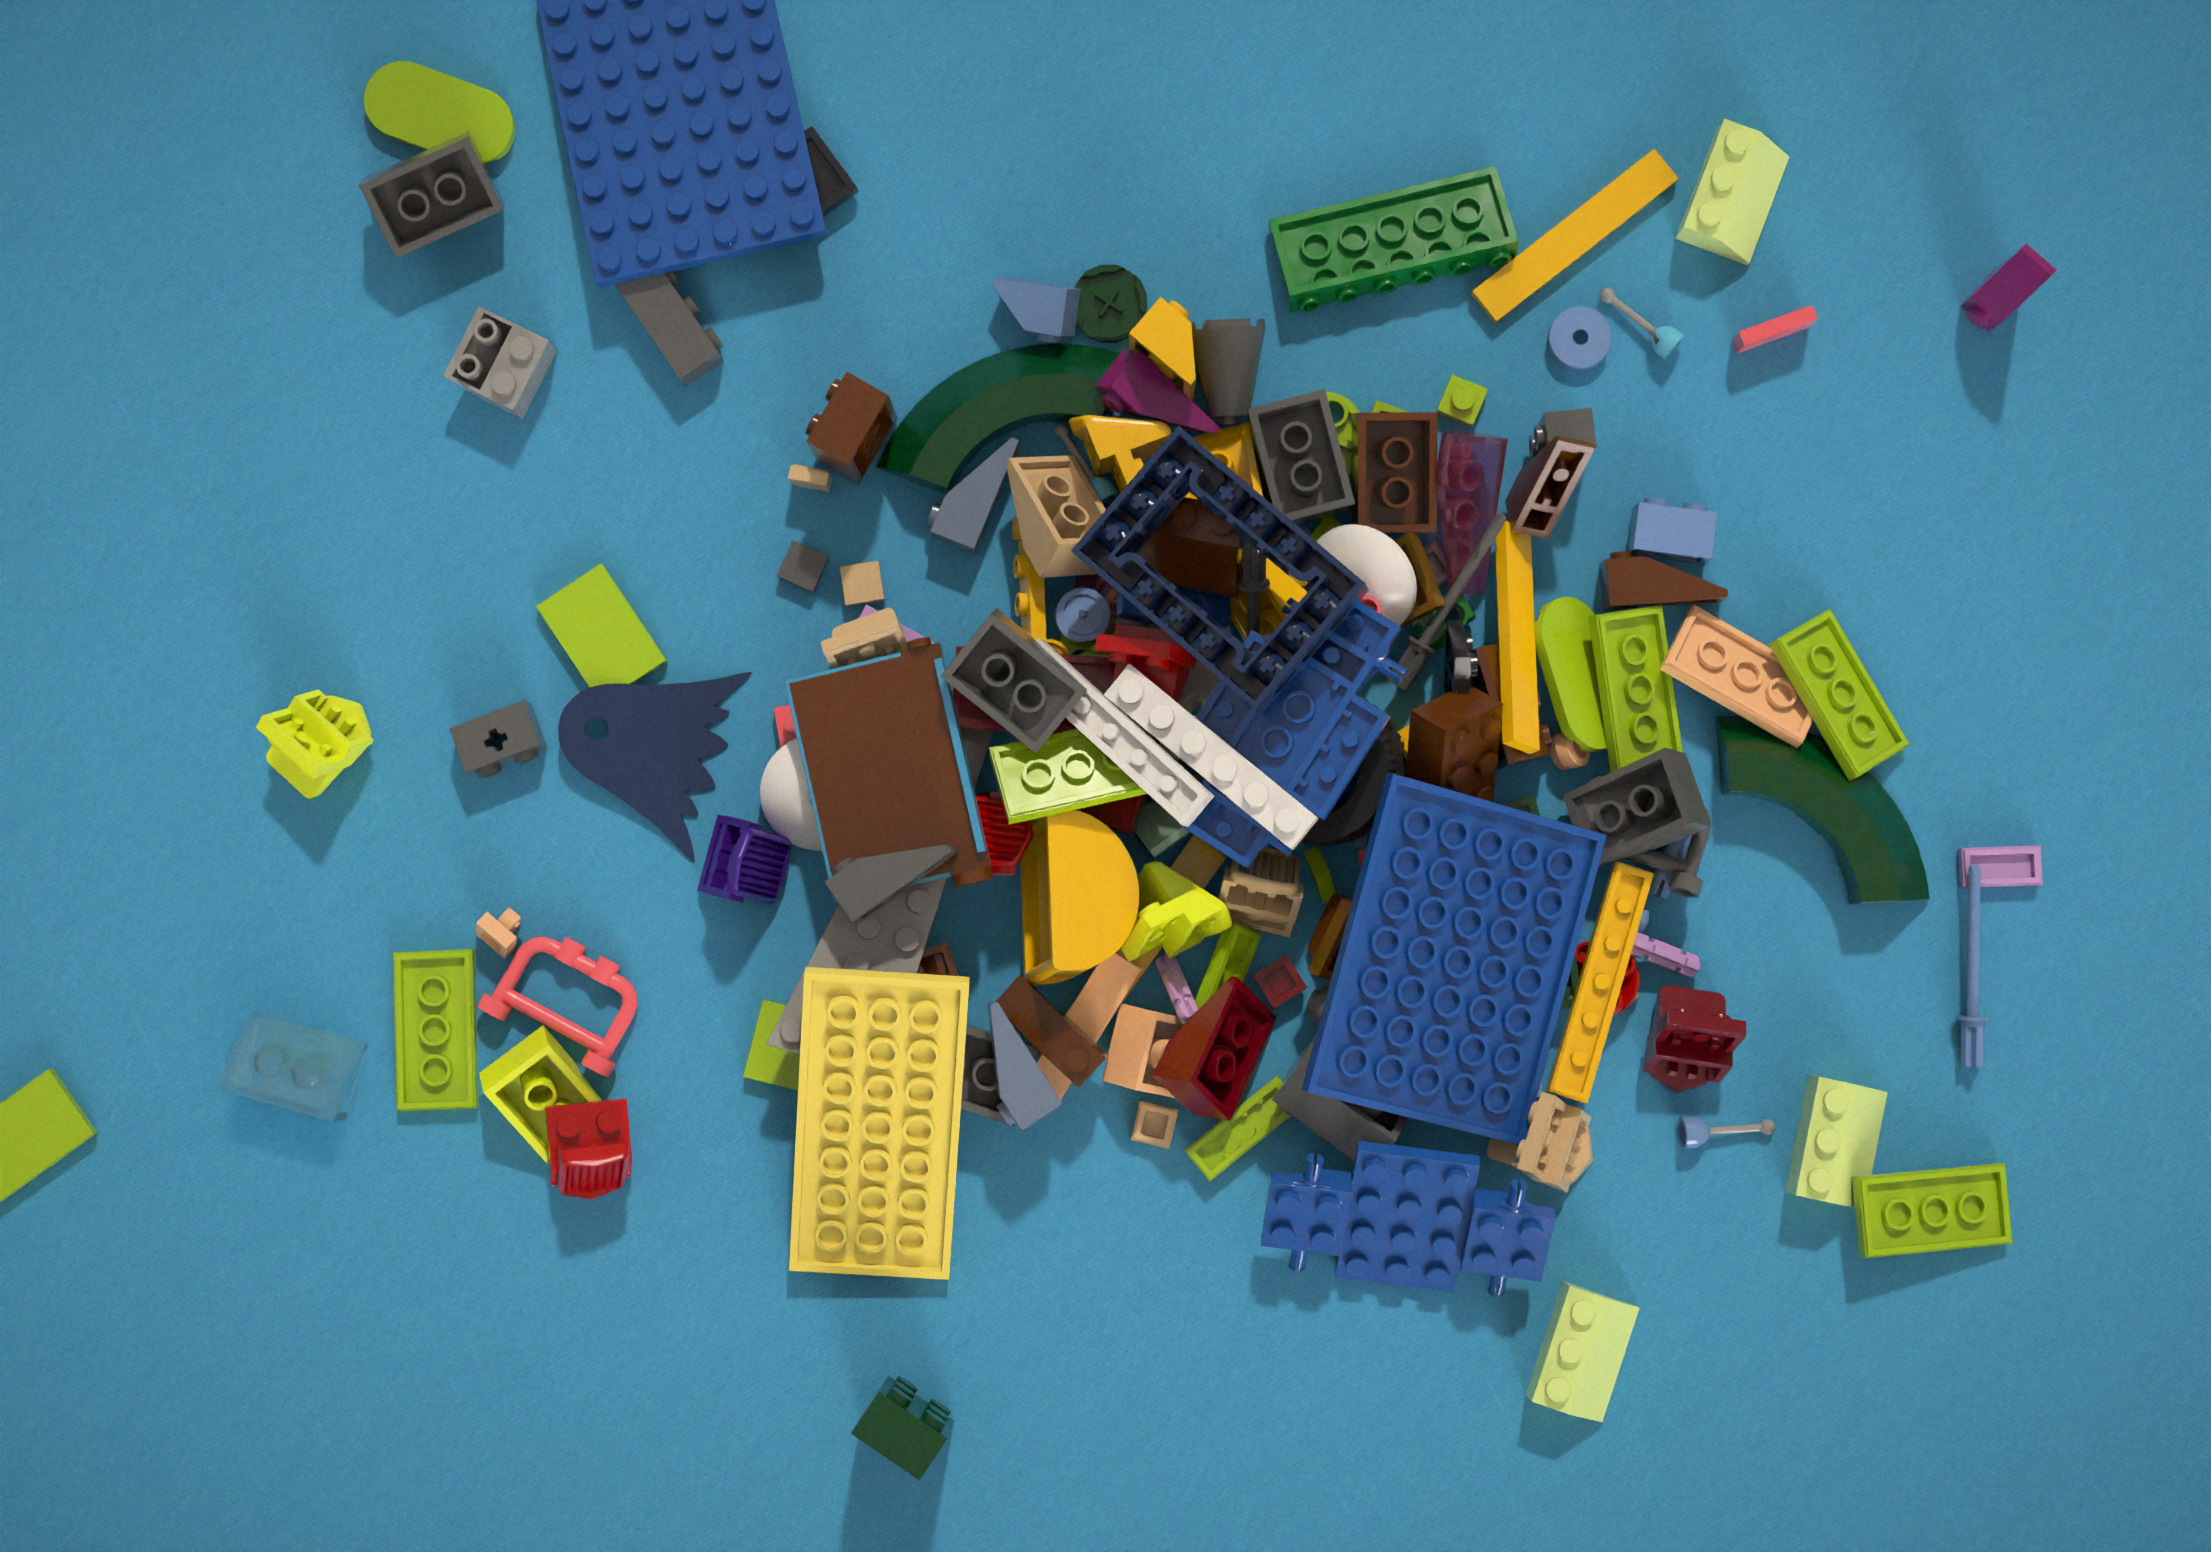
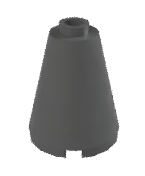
(1228, 364)

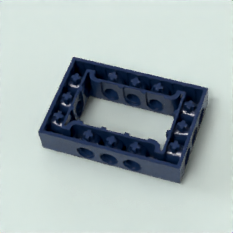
(1144, 504)

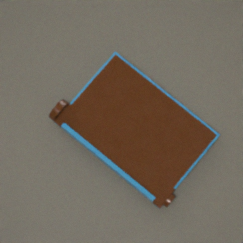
(889, 762)

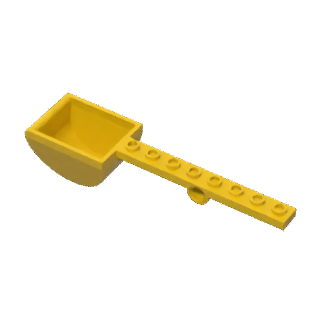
(1076, 870)

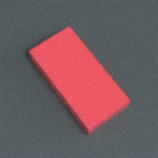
(1774, 329)

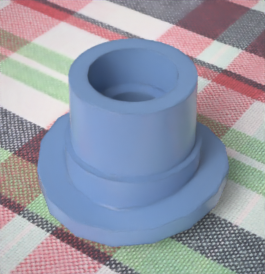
(1082, 615)

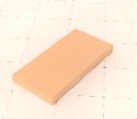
(1737, 675)

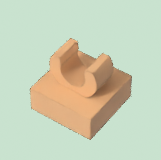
(499, 933)

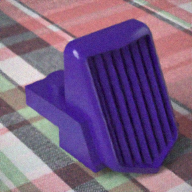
(744, 862)

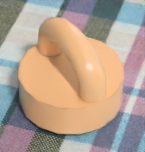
(1567, 754)

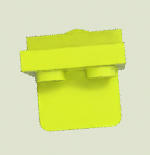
(315, 739)
(1173, 913)

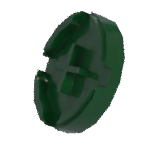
(1110, 303)

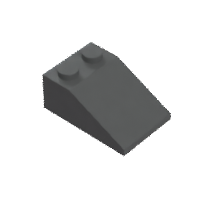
(1014, 680)
(1641, 805)

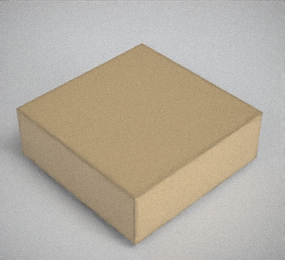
(810, 478)
(862, 583)
(1154, 1124)

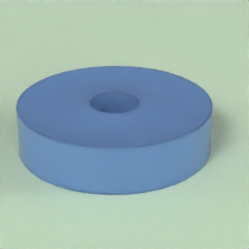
(1579, 320)

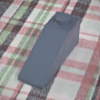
(970, 504)
(1019, 1080)

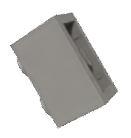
(500, 362)

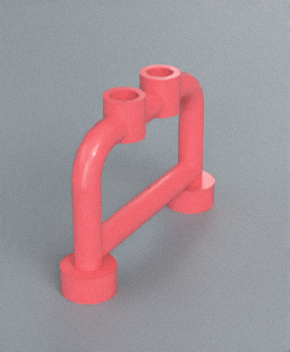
(570, 953)

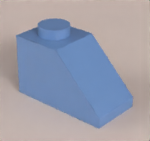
(1041, 307)

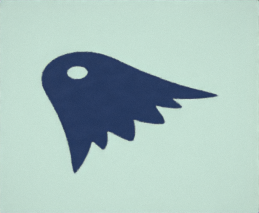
(650, 745)

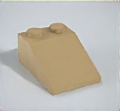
(1053, 511)

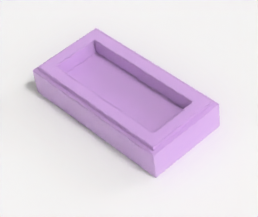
(2002, 865)

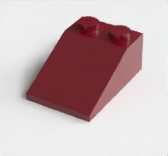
(1216, 1051)

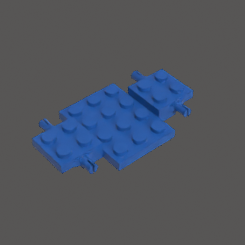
(1307, 736)
(1408, 1219)

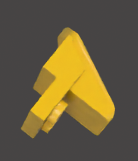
(1119, 444)

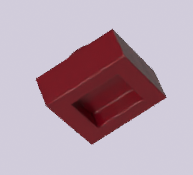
(1279, 981)

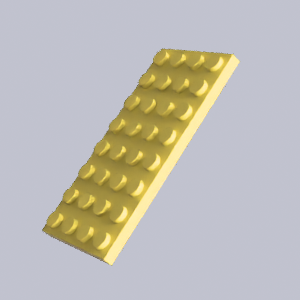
(878, 1122)

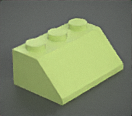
(1733, 192)
(1835, 1139)
(1581, 1352)

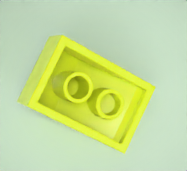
(531, 1078)

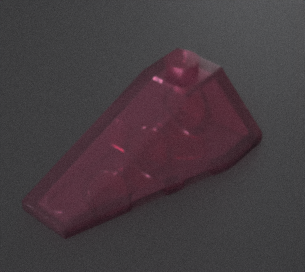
(1468, 493)

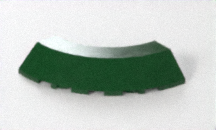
(991, 401)
(1853, 816)

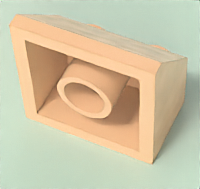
(1137, 1047)

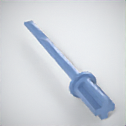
(1972, 1024)

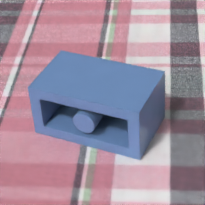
(1672, 531)

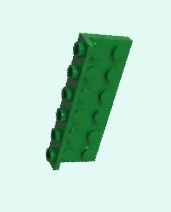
(1394, 239)

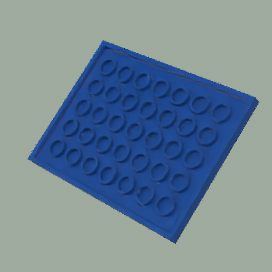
(679, 131)
(1454, 960)

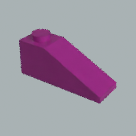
(2007, 288)
(1142, 390)

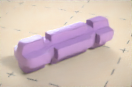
(1665, 955)
(1176, 987)

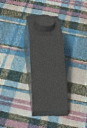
(875, 880)

